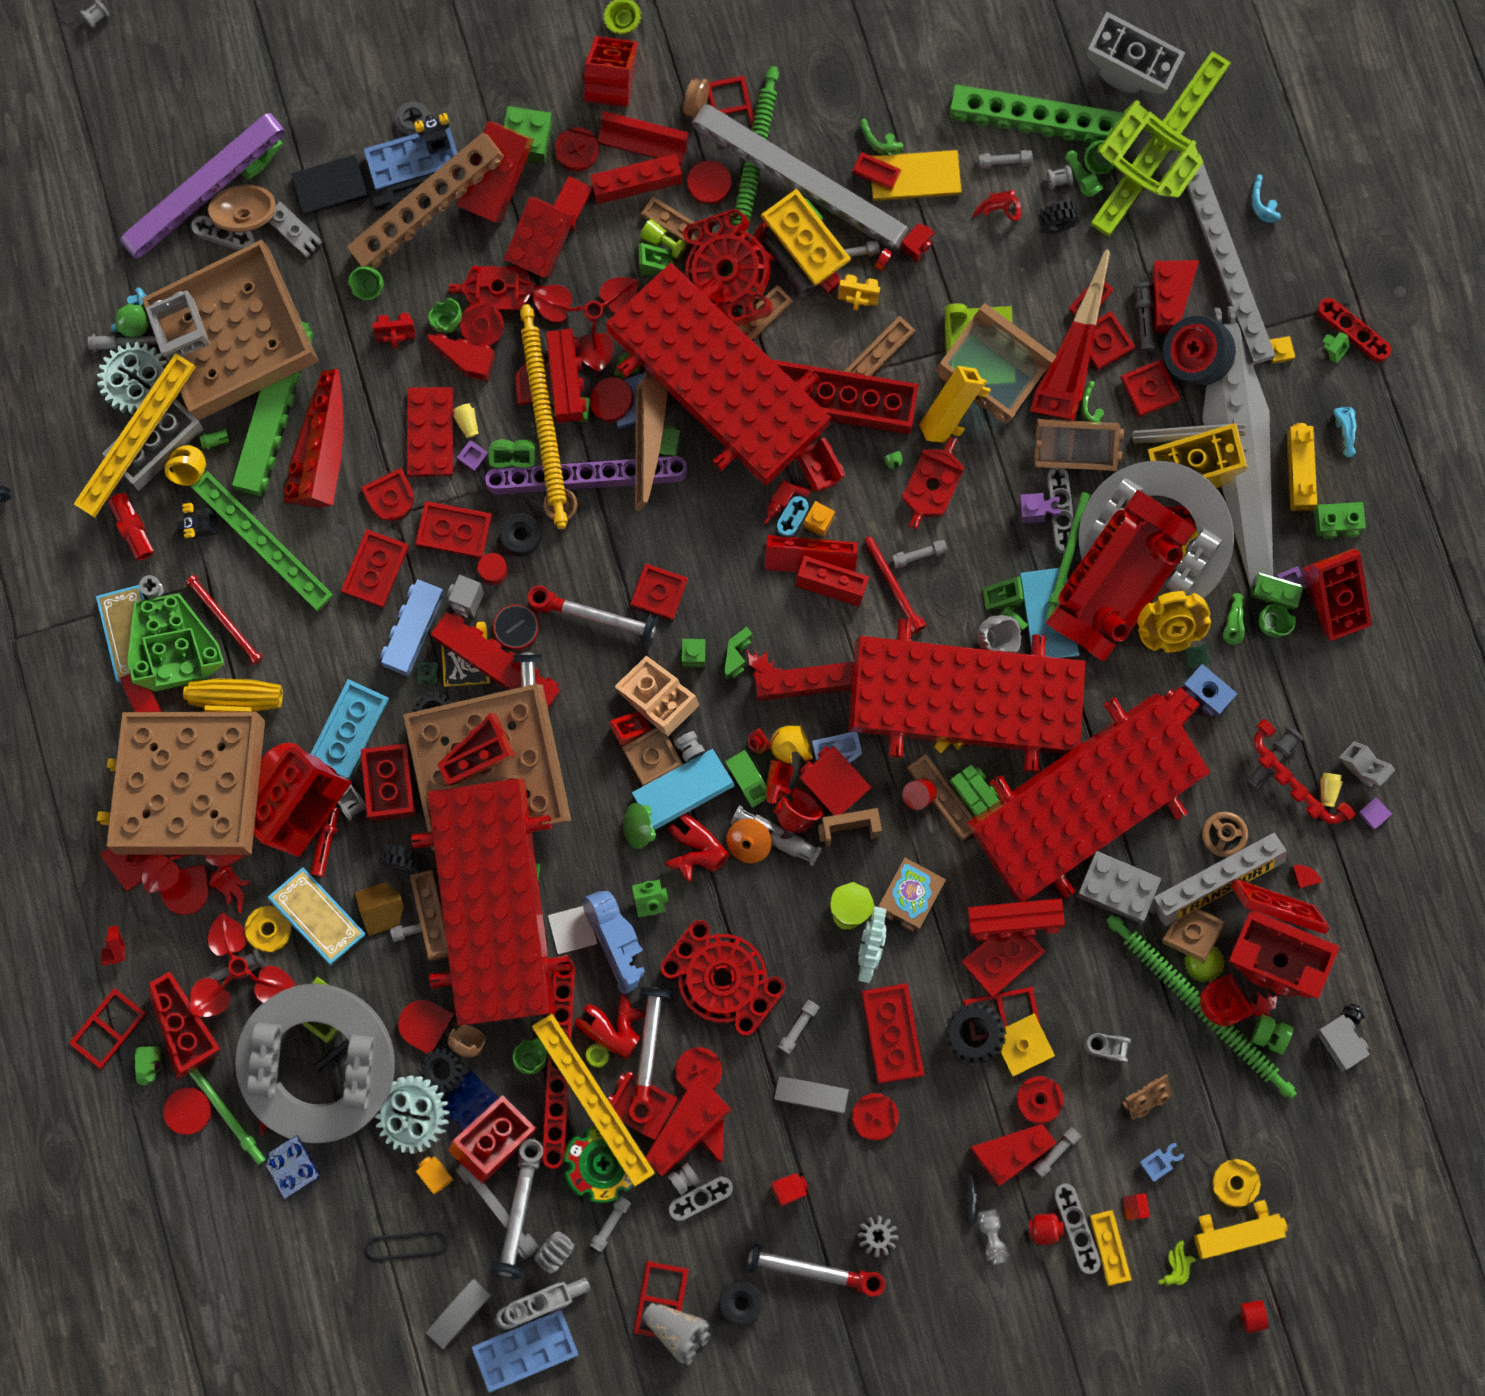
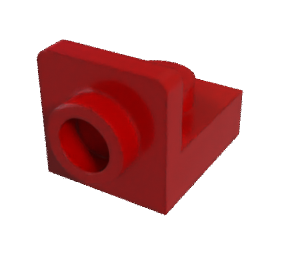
(114, 948)

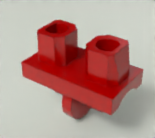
(394, 330)

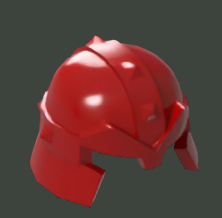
(798, 814)

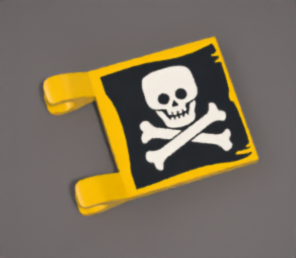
(459, 672)

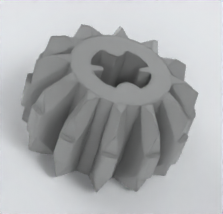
(886, 1235)
(554, 1252)

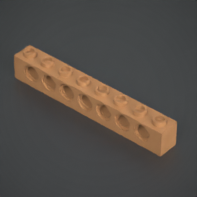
(363, 245)

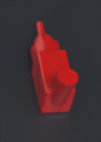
(783, 496)

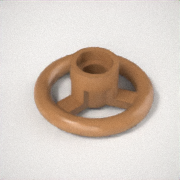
(1233, 832)

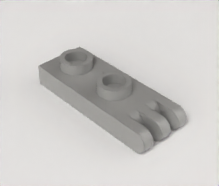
(293, 230)

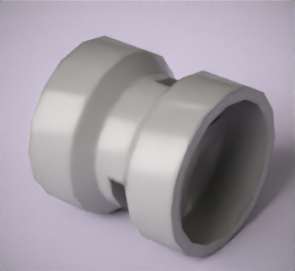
(689, 746)
(684, 1178)

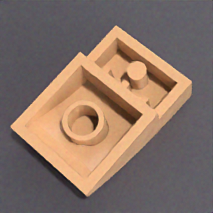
(657, 695)

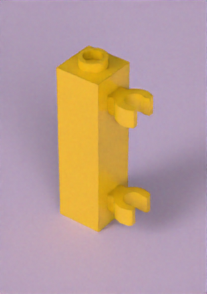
(952, 404)
(1301, 467)
(1239, 1236)

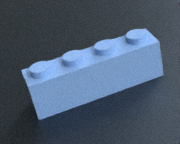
(412, 627)

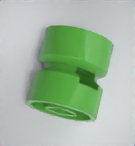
(1263, 1034)

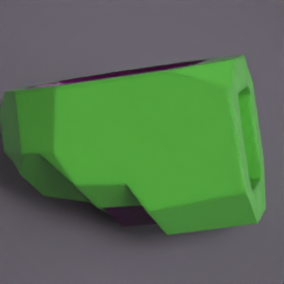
(147, 1064)

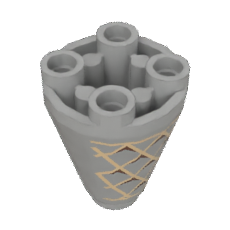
(677, 1331)

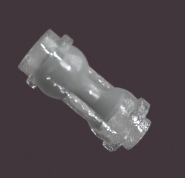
(990, 1225)

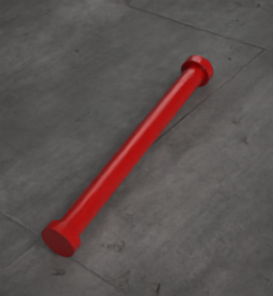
(224, 620)

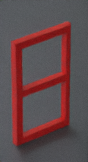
(734, 109)
(1001, 1009)
(94, 1017)
(649, 1264)

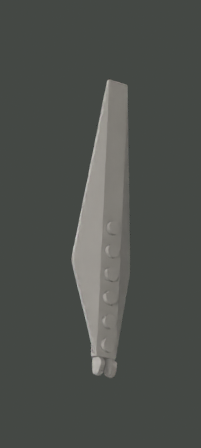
(1248, 495)

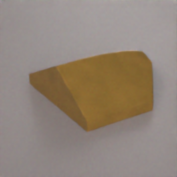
(380, 908)

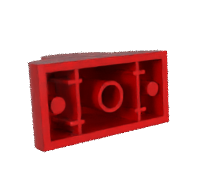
(610, 71)
(1339, 593)

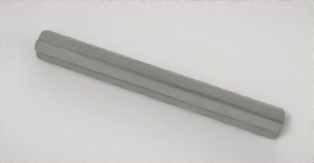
(1175, 434)

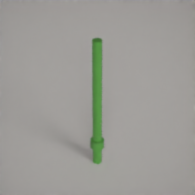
(1068, 554)
(247, 1142)

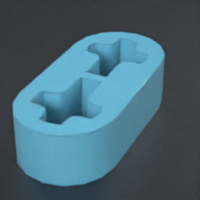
(788, 514)

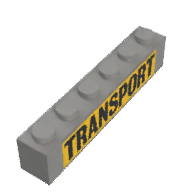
(1217, 879)

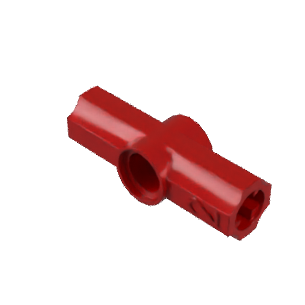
(131, 526)

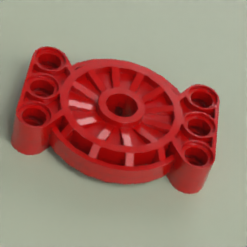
(731, 245)
(718, 956)

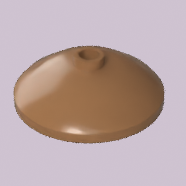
(242, 208)

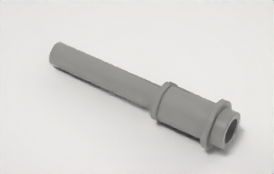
(111, 342)

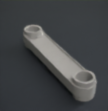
(527, 1245)

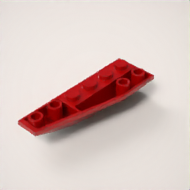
(319, 447)

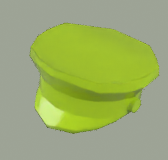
(851, 905)

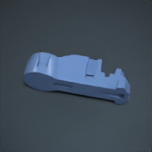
(615, 937)

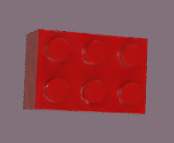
(539, 237)
(388, 782)
(491, 1139)

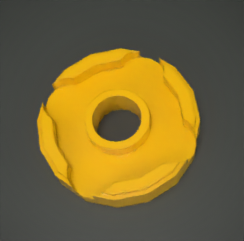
(272, 942)
(1249, 1178)

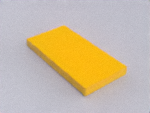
(921, 175)
(805, 237)

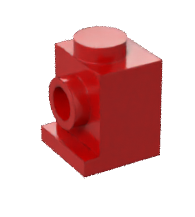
(917, 241)

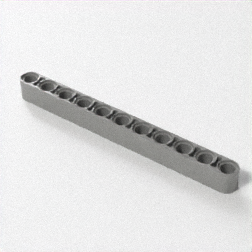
(800, 177)

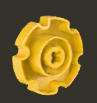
(1174, 621)

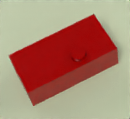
(494, 192)

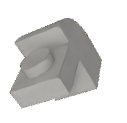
(1365, 765)

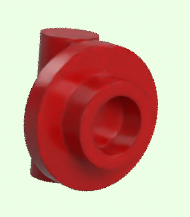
(758, 742)

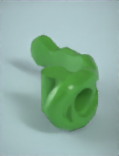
(887, 148)
(1087, 182)
(1085, 415)
(1235, 629)

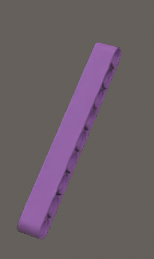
(202, 185)
(576, 469)

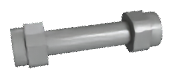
(1024, 158)
(871, 248)
(938, 548)
(399, 933)
(809, 1009)
(1042, 1167)
(599, 1242)

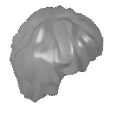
(999, 634)

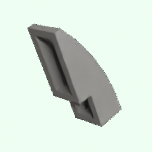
(811, 1095)
(458, 1313)

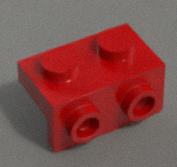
(820, 465)

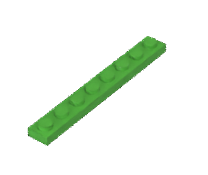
(262, 541)

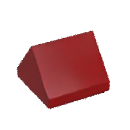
(1136, 1207)

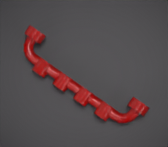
(1285, 776)

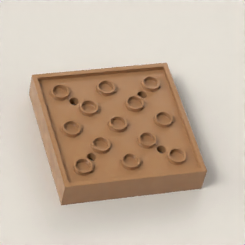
(239, 329)
(531, 741)
(186, 783)

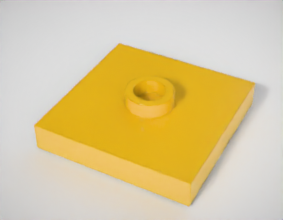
(1025, 1045)

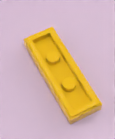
(1110, 1248)

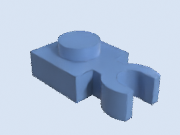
(1158, 1163)

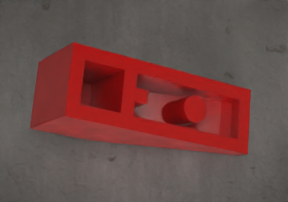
(789, 1189)

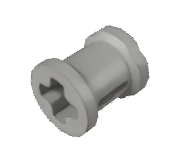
(95, 13)
(1059, 177)
(146, 583)

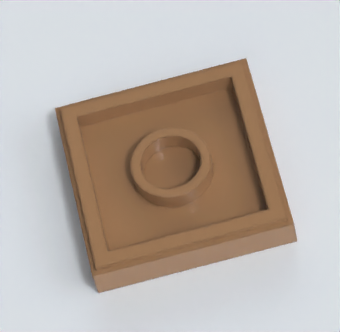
(651, 756)
(1194, 934)

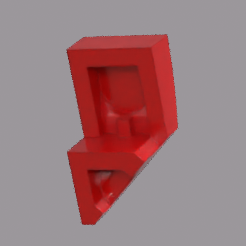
(778, 780)
(714, 1141)

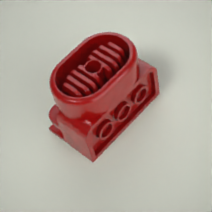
(294, 797)
(1305, 955)

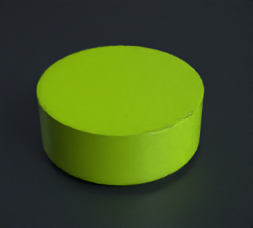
(597, 1056)

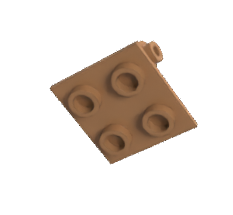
(1154, 1094)

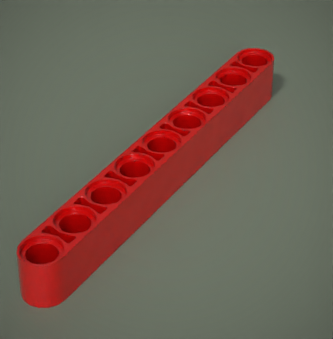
(555, 1075)

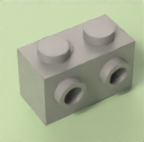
(465, 596)
(1343, 1042)

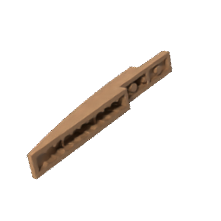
(650, 417)

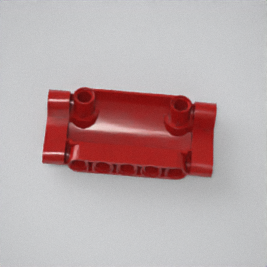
(1120, 574)

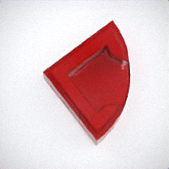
(1305, 876)

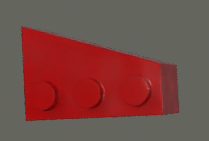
(1170, 291)
(478, 752)
(1012, 1152)

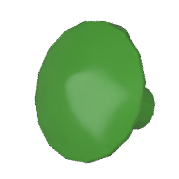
(638, 825)

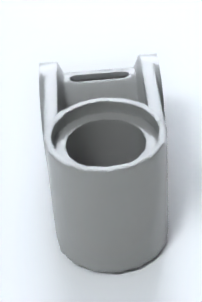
(351, 803)
(1112, 1047)

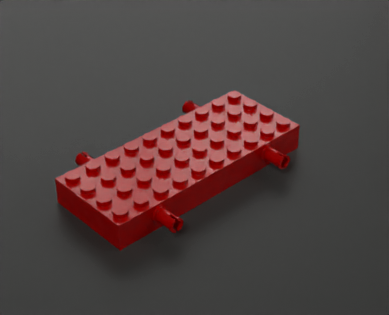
(718, 374)
(966, 695)
(1088, 797)
(491, 902)

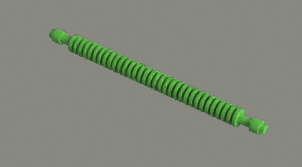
(760, 126)
(1285, 1088)

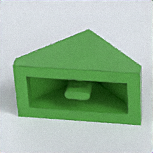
(653, 259)
(1003, 594)

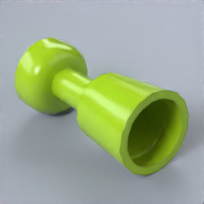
(656, 235)

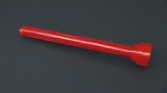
(917, 623)

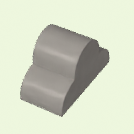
(1132, 57)

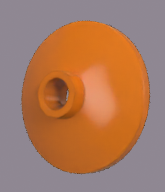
(753, 832)

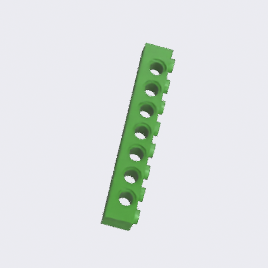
(1029, 108)

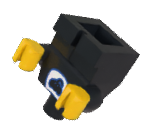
(434, 133)
(198, 522)

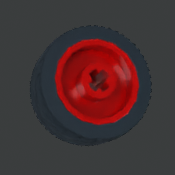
(1199, 350)

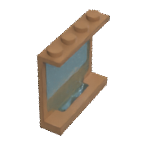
(1002, 357)

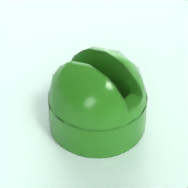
(892, 458)

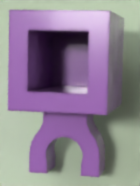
(1034, 507)

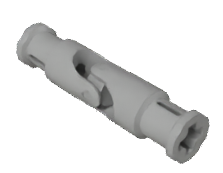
(790, 842)

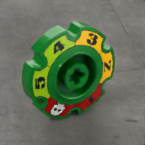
(585, 1176)

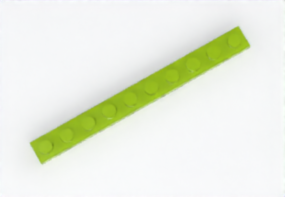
(1155, 150)

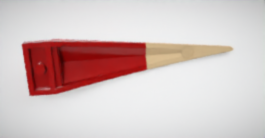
(1066, 376)

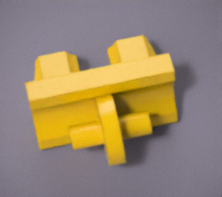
(858, 293)

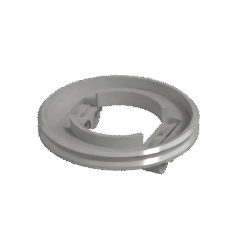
(1210, 552)
(367, 1074)

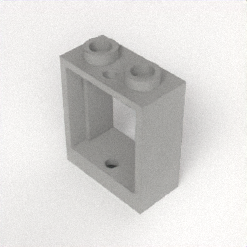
(185, 344)

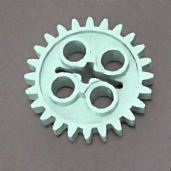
(121, 394)
(873, 937)
(408, 1135)

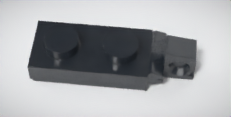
(396, 193)

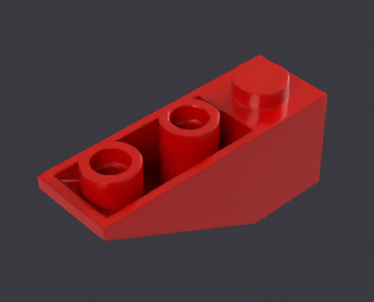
(469, 359)

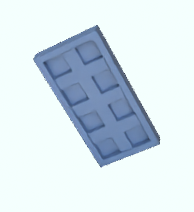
(405, 160)
(525, 1351)

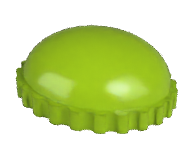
(622, 16)
(1205, 971)

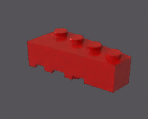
(184, 1034)
(691, 1121)

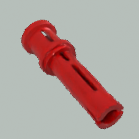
(330, 829)

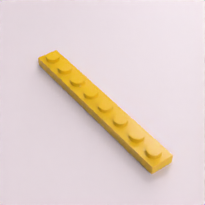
(134, 435)
(593, 1100)

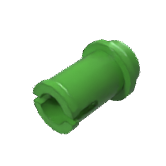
(214, 439)
(1010, 612)

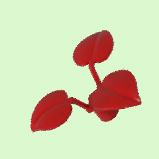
(594, 349)
(162, 874)
(208, 996)

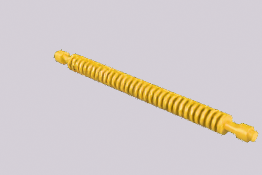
(543, 417)

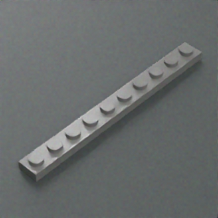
(1229, 267)

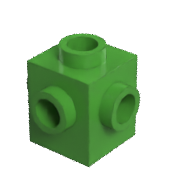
(649, 898)

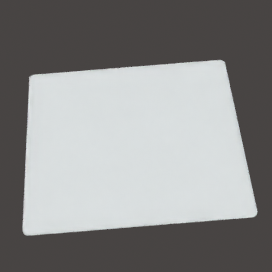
(571, 930)

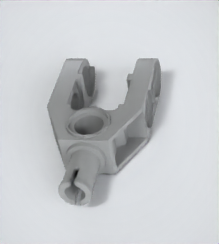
(544, 1301)

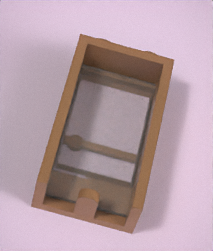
(1078, 445)

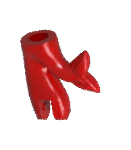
(712, 852)
(603, 1033)

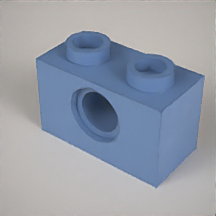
(1222, 692)

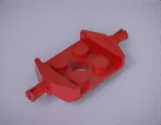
(478, 287)
(937, 466)

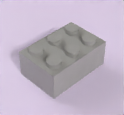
(1118, 887)

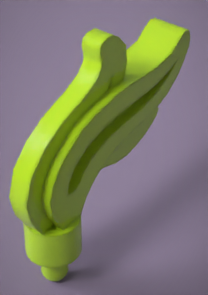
(1180, 1266)

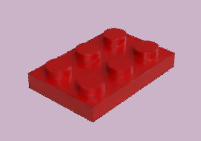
(453, 529)
(375, 568)
(1002, 960)

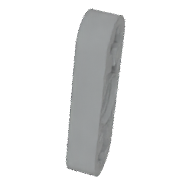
(206, 234)
(719, 1195)

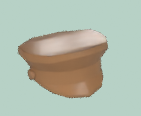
(695, 97)

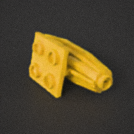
(233, 695)

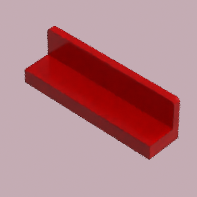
(642, 137)
(787, 553)

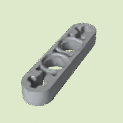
(1066, 509)
(1074, 1229)

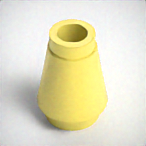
(466, 420)
(1329, 788)

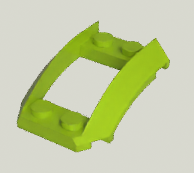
(1125, 133)

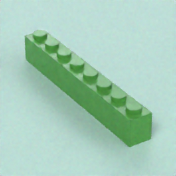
(265, 432)

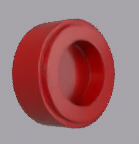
(883, 259)

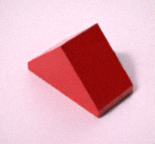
(628, 727)

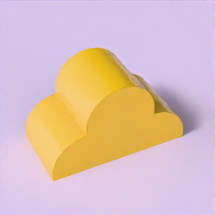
(1212, 454)

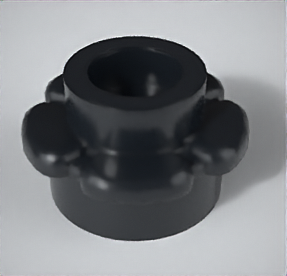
(1354, 1012)

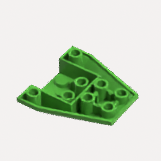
(170, 645)

